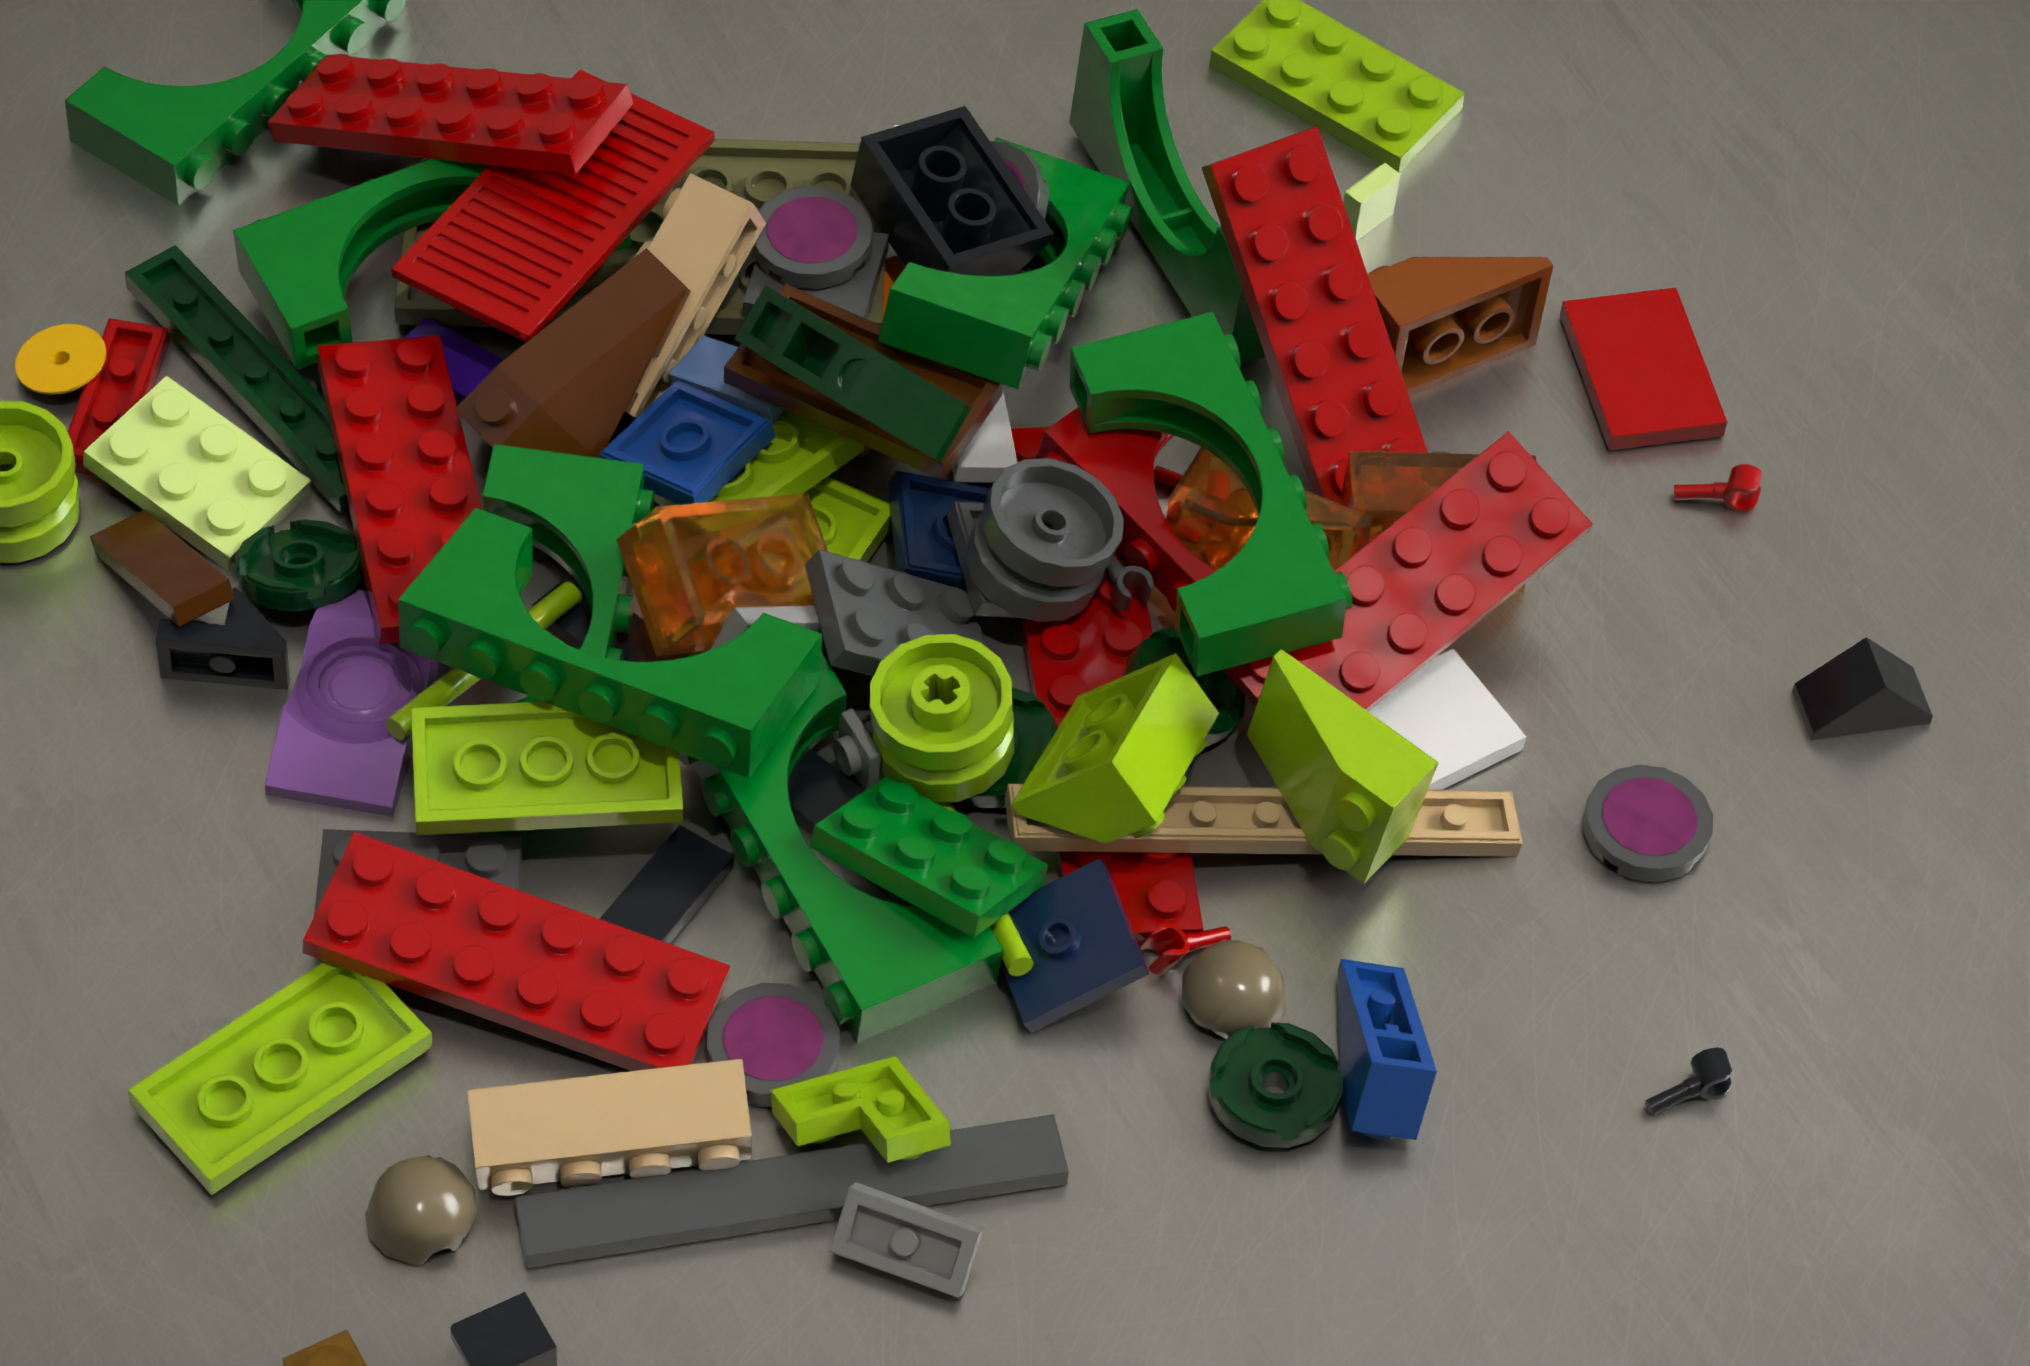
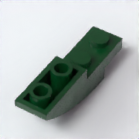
(853, 373)

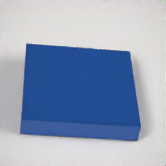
(690, 443)

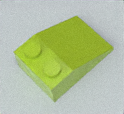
(1338, 768)

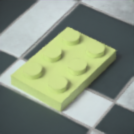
(196, 471)

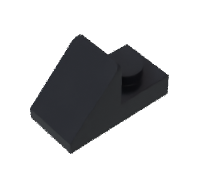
(238, 653)

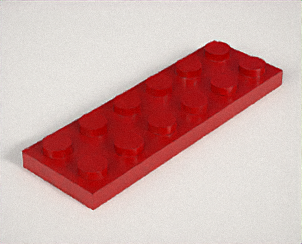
(451, 113)
(1313, 306)
(398, 459)
(1438, 573)
(514, 958)

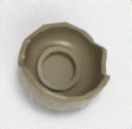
(1233, 988)
(420, 1209)

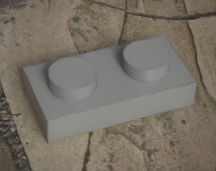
(906, 1239)

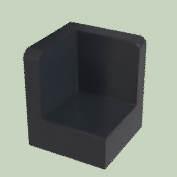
(505, 1336)

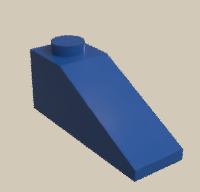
(1382, 1051)

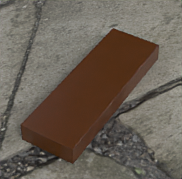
(162, 567)

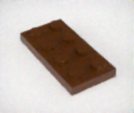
(770, 383)

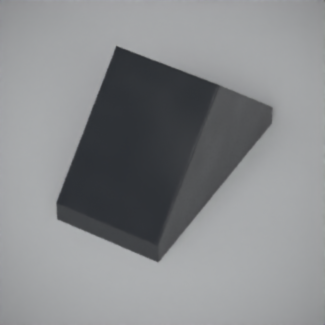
(1860, 694)

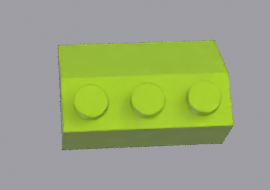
(1120, 754)

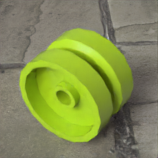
(36, 482)
(943, 716)

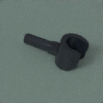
(1711, 1080)

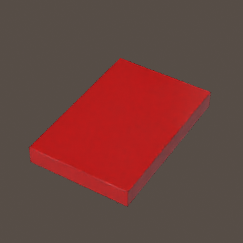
(1643, 369)

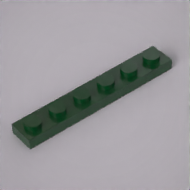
(242, 365)

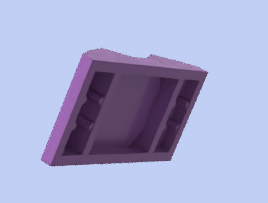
(333, 725)

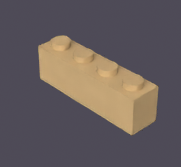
(704, 245)
(610, 1126)

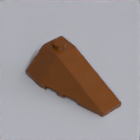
(583, 368)

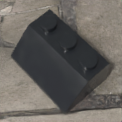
(948, 197)

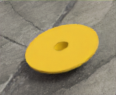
(60, 359)

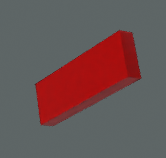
(128, 374)

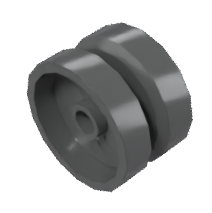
(1044, 539)

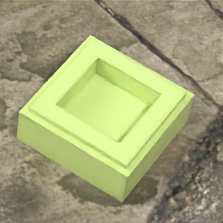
(1371, 199)

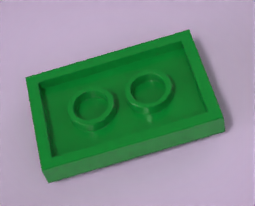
(929, 856)

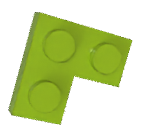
(869, 1097)

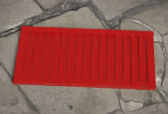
(533, 237)

